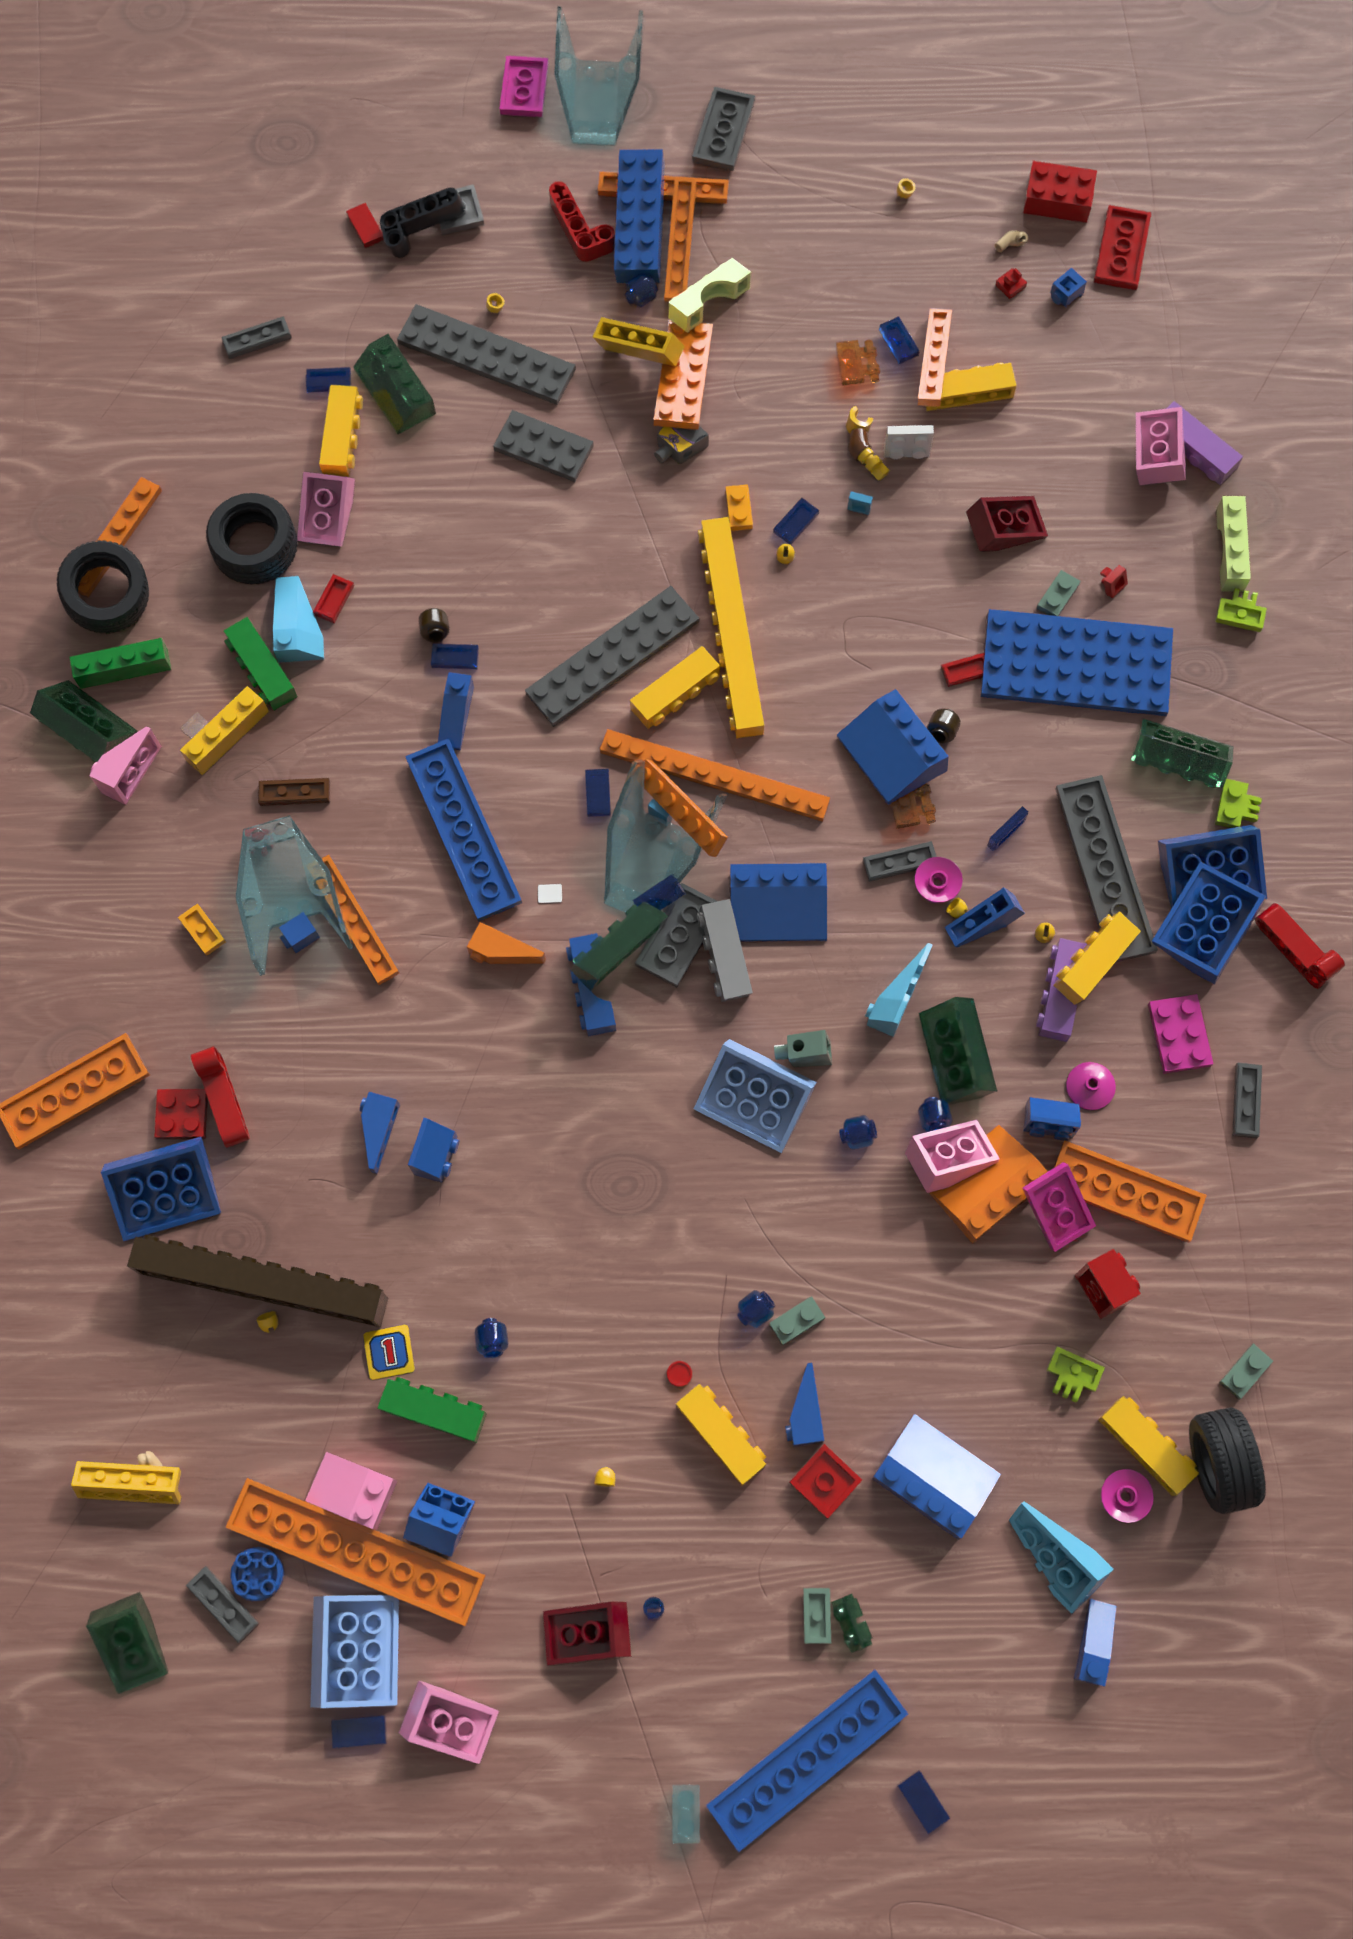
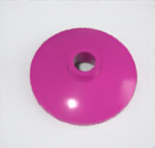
(938, 869)
(1083, 1094)
(1138, 1489)

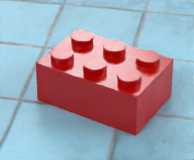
(1060, 191)
(1108, 1283)

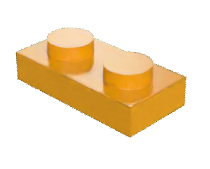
(739, 507)
(202, 929)

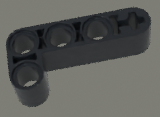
(417, 216)

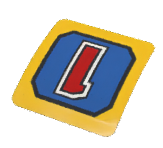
(388, 1352)

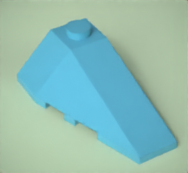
(294, 624)
(894, 999)
(1066, 1561)

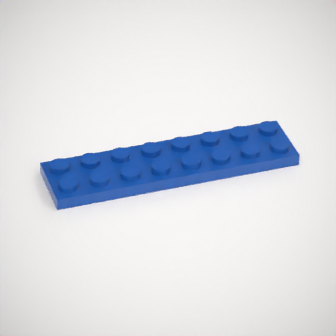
(463, 830)
(806, 1760)

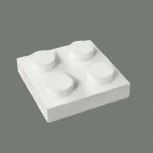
(908, 441)

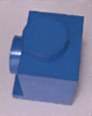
(1067, 287)

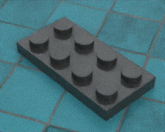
(723, 128)
(543, 446)
(677, 941)

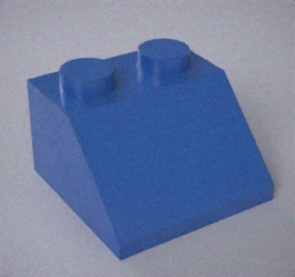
(433, 1151)

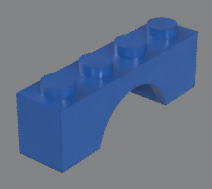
(598, 1013)

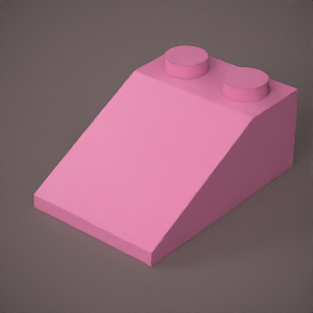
(1160, 446)
(324, 508)
(125, 765)
(950, 1155)
(351, 1491)
(448, 1722)

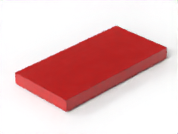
(1122, 247)

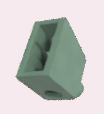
(815, 1050)

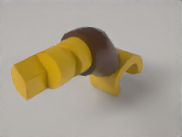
(860, 447)

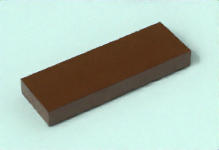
(294, 791)

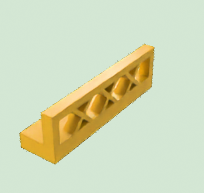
(126, 1482)

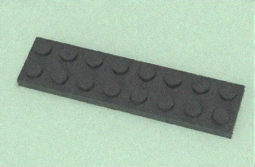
(486, 354)
(612, 656)
(1104, 859)

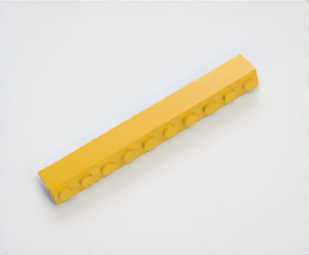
(732, 628)

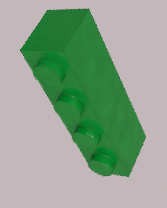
(120, 663)
(260, 663)
(432, 1410)

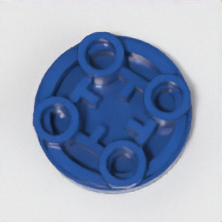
(257, 1574)

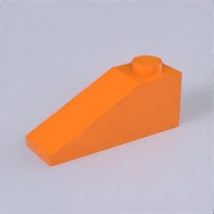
(499, 948)

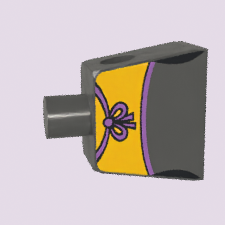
(680, 443)

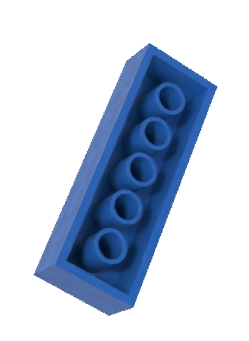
(639, 214)

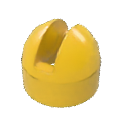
(909, 188)
(498, 305)
(780, 551)
(957, 908)
(1039, 932)
(267, 1321)
(605, 1477)

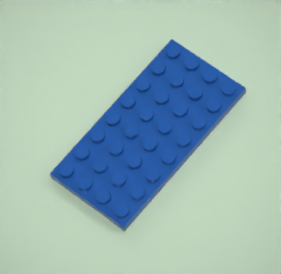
(1077, 662)

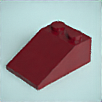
(1005, 522)
(587, 1633)

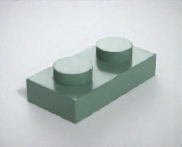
(1058, 594)
(797, 1320)
(1246, 1371)
(817, 1615)

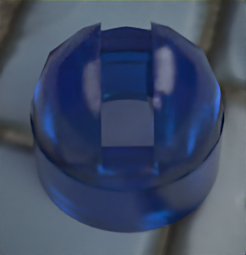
(653, 1603)

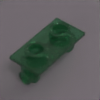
(855, 1635)

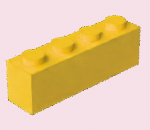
(638, 341)
(977, 386)
(340, 431)
(675, 687)
(224, 730)
(1096, 957)
(720, 1433)
(1148, 1445)

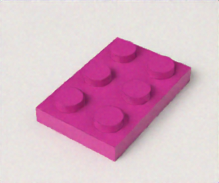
(524, 86)
(1180, 1034)
(1059, 1206)

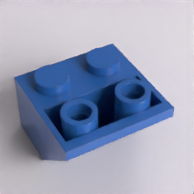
(1051, 1118)
(438, 1519)

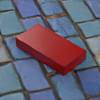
(365, 225)
(333, 598)
(963, 669)

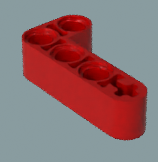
(586, 242)
(1298, 946)
(221, 1096)

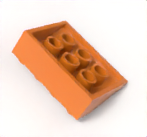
(993, 1192)

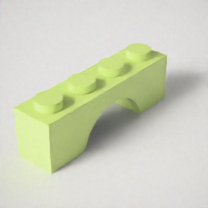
(727, 280)
(1235, 558)

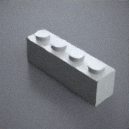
(725, 950)

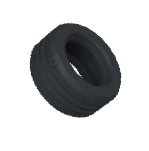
(248, 509)
(95, 555)
(1227, 1460)

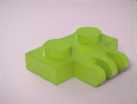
(1241, 611)
(1236, 805)
(1073, 1373)

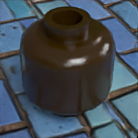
(434, 625)
(944, 725)

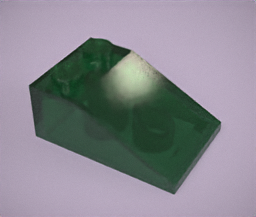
(127, 1642)

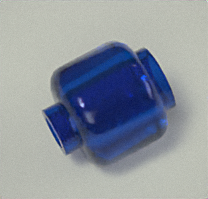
(641, 290)
(934, 1114)
(858, 1132)
(755, 1308)
(491, 1338)

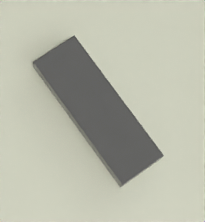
(256, 337)
(897, 861)
(1247, 1100)
(222, 1604)

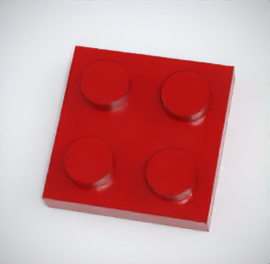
(181, 1114)
(825, 1481)

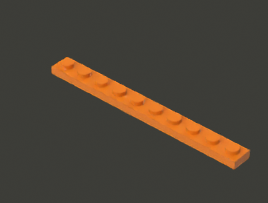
(717, 775)

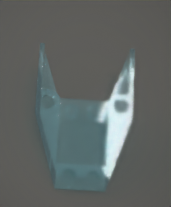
(596, 92)
(644, 847)
(278, 881)

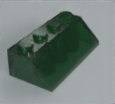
(394, 385)
(80, 719)
(1183, 754)
(618, 944)
(957, 1051)

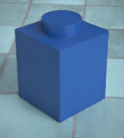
(298, 933)

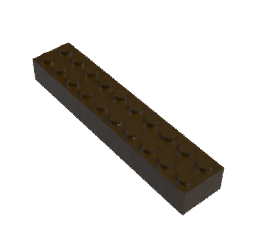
(257, 1281)

